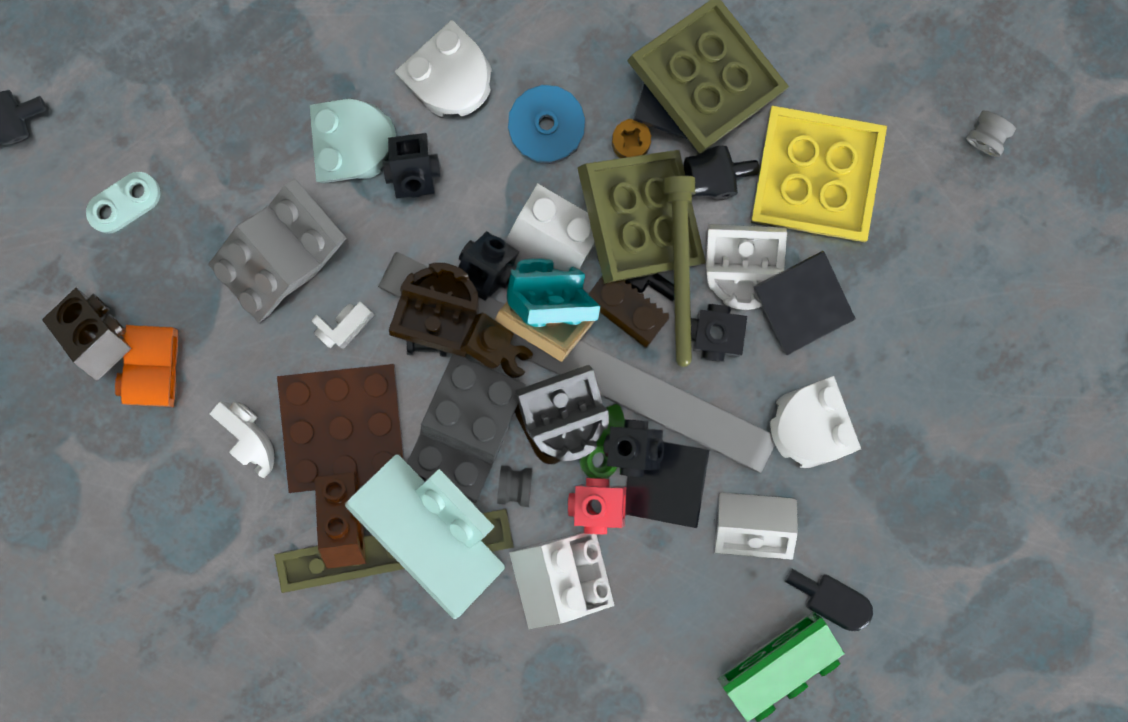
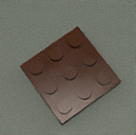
(339, 423)

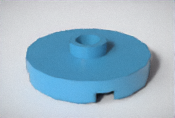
(550, 144)

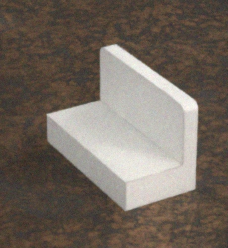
(756, 526)

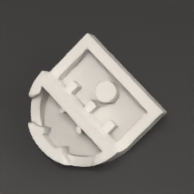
(448, 73)
(742, 259)
(814, 425)
(253, 442)

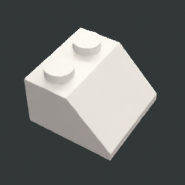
(552, 231)

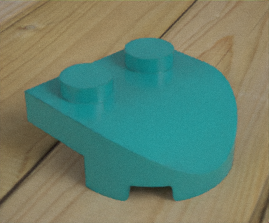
(549, 295)

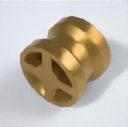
(629, 145)

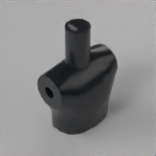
(12, 116)
(716, 172)

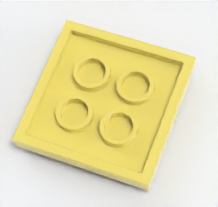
(818, 174)

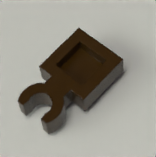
(491, 345)

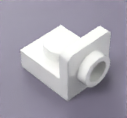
(350, 323)

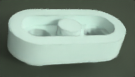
(122, 203)

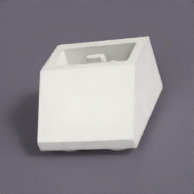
(561, 580)

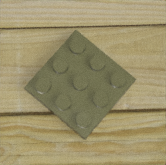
(707, 74)
(633, 215)

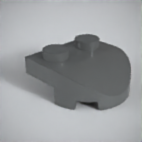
(564, 413)

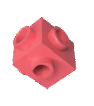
(612, 502)

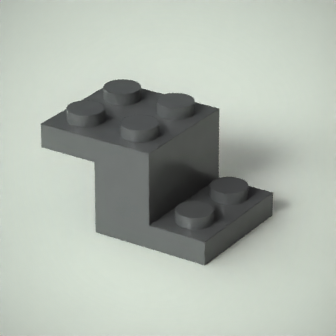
(465, 425)

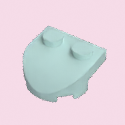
(349, 139)

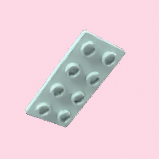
(429, 532)

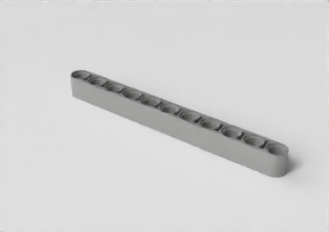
(632, 388)

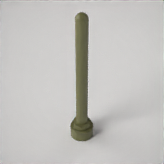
(680, 194)

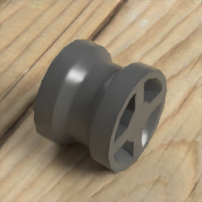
(514, 486)

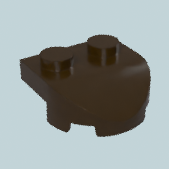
(436, 308)

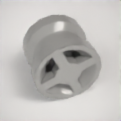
(991, 133)

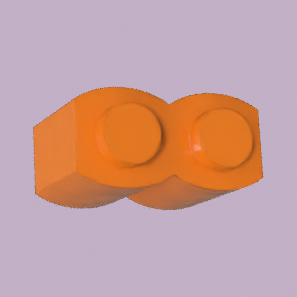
(149, 367)

